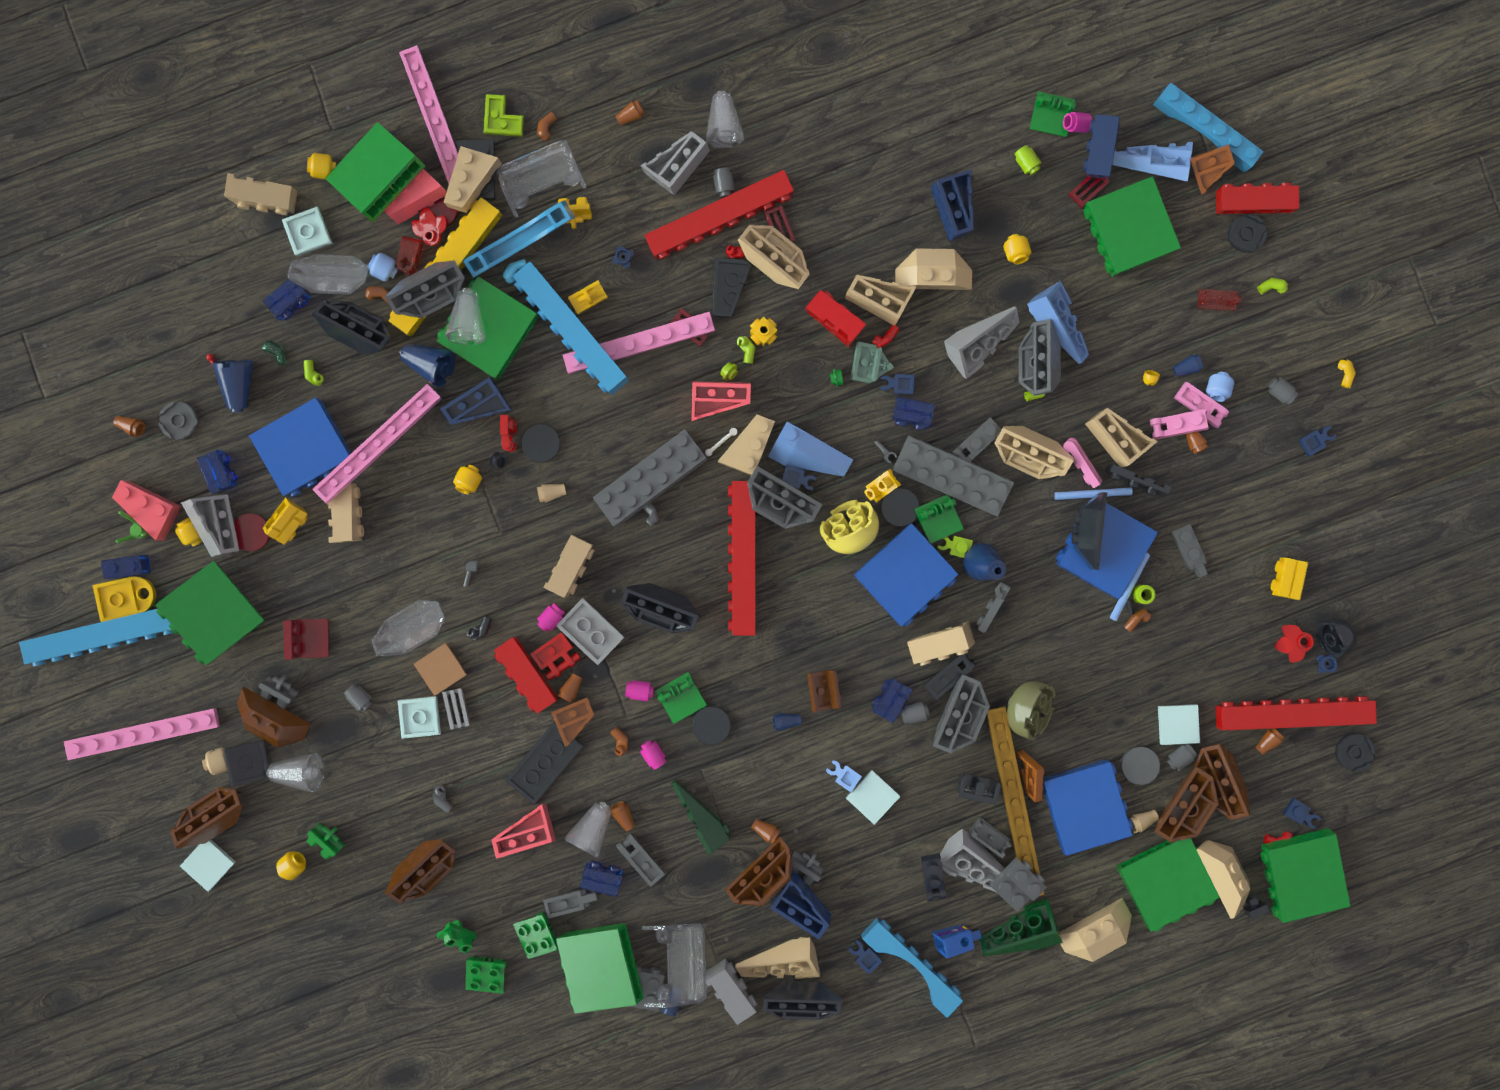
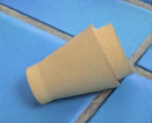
(550, 492)
(1143, 820)

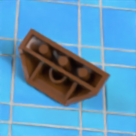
(270, 720)
(1228, 782)
(1188, 807)
(207, 818)
(421, 870)
(763, 876)

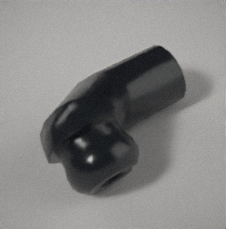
(481, 630)

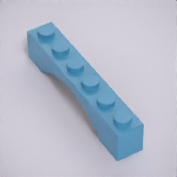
(1185, 109)
(519, 239)
(883, 940)

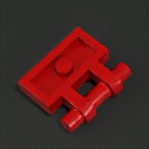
(507, 430)
(553, 650)

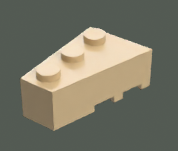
(469, 178)
(260, 195)
(880, 297)
(1118, 437)
(749, 446)
(346, 516)
(570, 567)
(941, 644)

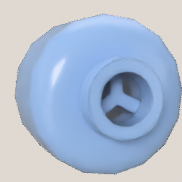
(382, 267)
(1220, 386)

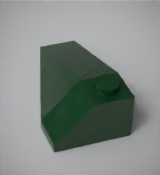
(710, 828)
(1026, 931)

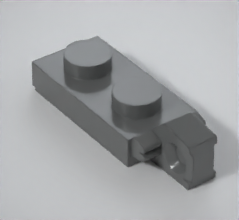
(1190, 549)
(993, 606)
(568, 902)

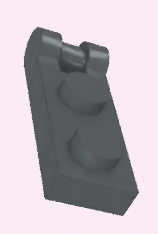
(978, 440)
(641, 860)

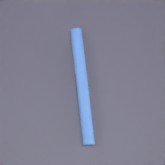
(1091, 493)
(1123, 599)

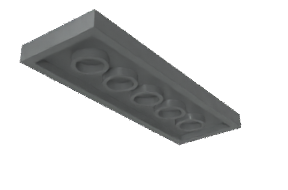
(953, 475)
(650, 478)

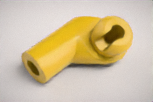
(1349, 372)

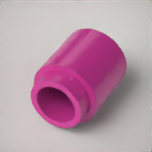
(1077, 122)
(550, 617)
(639, 690)
(652, 754)

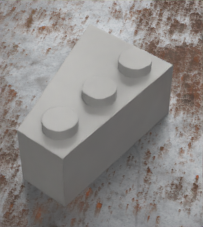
(677, 163)
(731, 991)

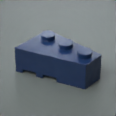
(1102, 146)
(954, 204)
(477, 402)
(801, 906)

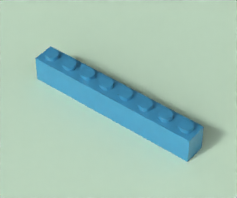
(571, 329)
(93, 637)

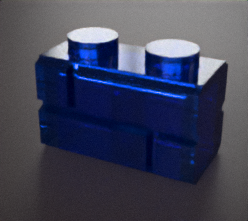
(286, 300)
(912, 412)
(217, 471)
(125, 567)
(891, 699)
(601, 878)

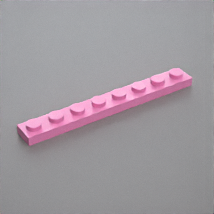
(430, 109)
(649, 340)
(377, 444)
(142, 734)

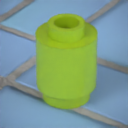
(1028, 160)
(1148, 597)

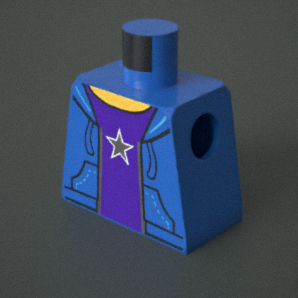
(955, 940)

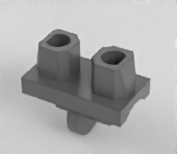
(279, 688)
(807, 865)

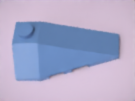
(1054, 305)
(806, 452)

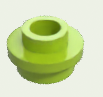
(729, 371)

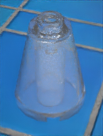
(723, 122)
(466, 319)
(298, 772)
(591, 829)

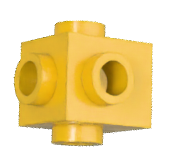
(763, 338)

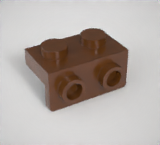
(824, 690)

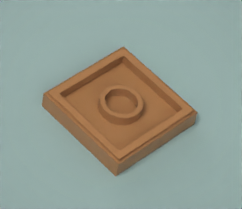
(440, 669)

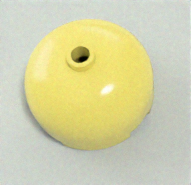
(857, 534)

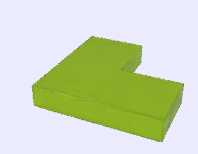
(497, 122)

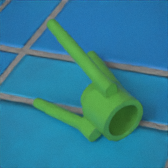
(136, 530)

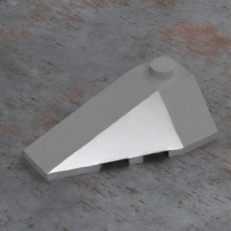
(974, 343)
(969, 859)

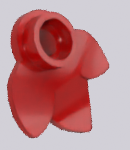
(428, 224)
(1291, 643)

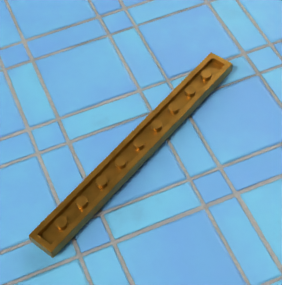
(1012, 787)

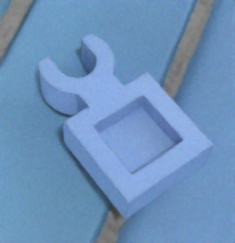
(846, 777)

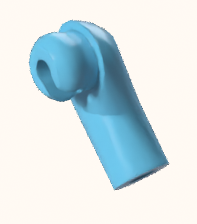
(512, 268)

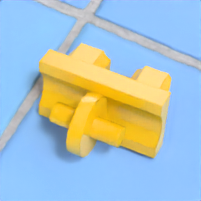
(580, 210)
(587, 297)
(881, 486)

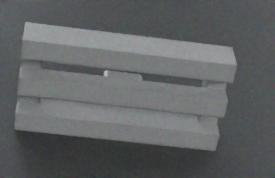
(449, 711)

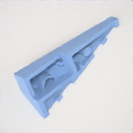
(1162, 161)

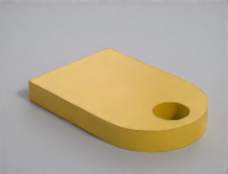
(123, 597)

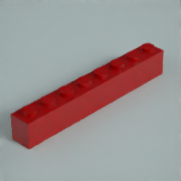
(719, 215)
(743, 560)
(1295, 714)

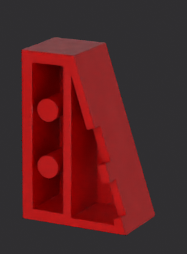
(835, 317)

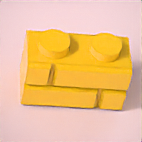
(285, 521)
(1289, 578)

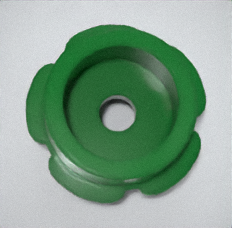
(836, 377)

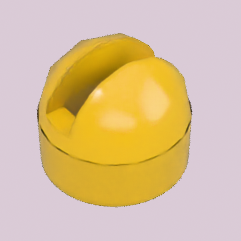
(1150, 377)

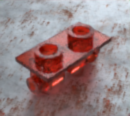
(1217, 299)

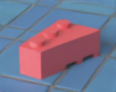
(417, 195)
(717, 397)
(147, 508)
(525, 834)

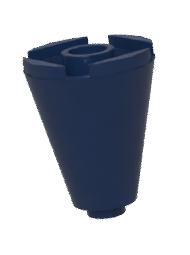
(429, 362)
(234, 382)
(984, 563)

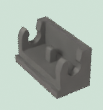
(990, 837)

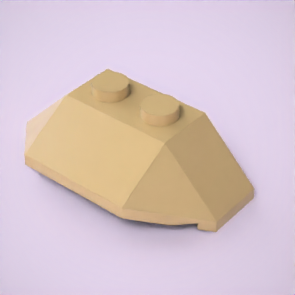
(774, 255)
(934, 270)
(1032, 452)
(1225, 874)
(1098, 933)

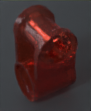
(410, 251)

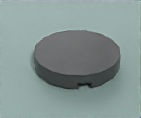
(178, 420)
(1140, 765)

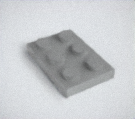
(590, 631)

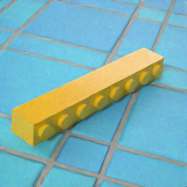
(460, 246)

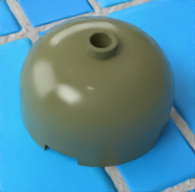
(1025, 707)

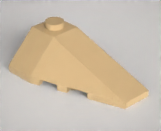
(790, 958)

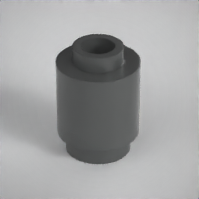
(723, 182)
(1282, 390)
(358, 698)
(914, 713)
(1181, 757)

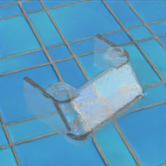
(537, 172)
(684, 964)

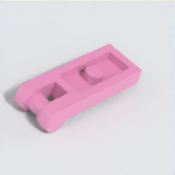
(1197, 400)
(1179, 424)
(1082, 461)

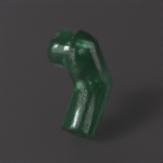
(275, 349)

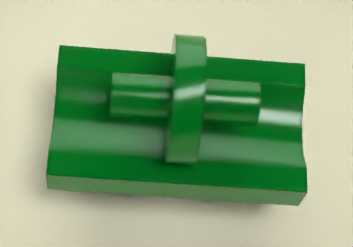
(326, 839)
(456, 935)

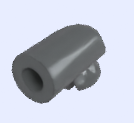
(653, 516)
(439, 798)

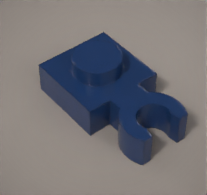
(901, 383)
(1314, 441)
(794, 477)
(1300, 813)
(866, 958)

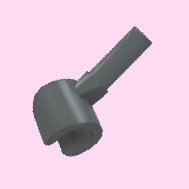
(886, 453)
(470, 566)

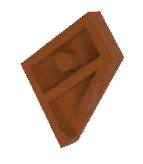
(1211, 165)
(572, 719)
(1032, 776)

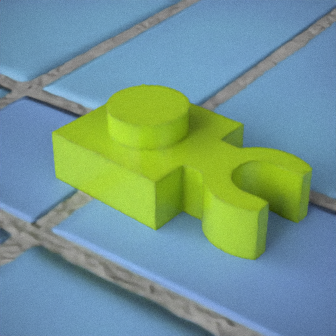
(957, 546)

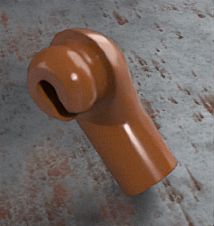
(543, 125)
(376, 291)
(1136, 618)
(622, 741)

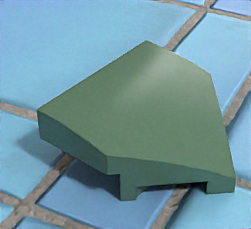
(869, 363)

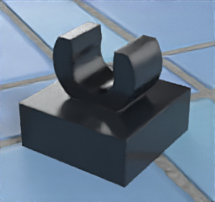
(1255, 908)

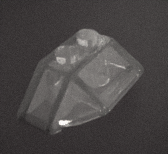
(328, 273)
(408, 628)

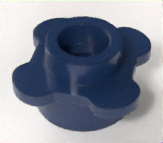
(620, 251)
(1332, 663)

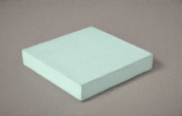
(307, 231)
(419, 717)
(1178, 724)
(873, 797)
(207, 864)

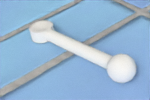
(733, 432)

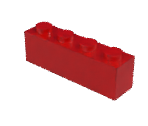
(1257, 199)
(525, 674)

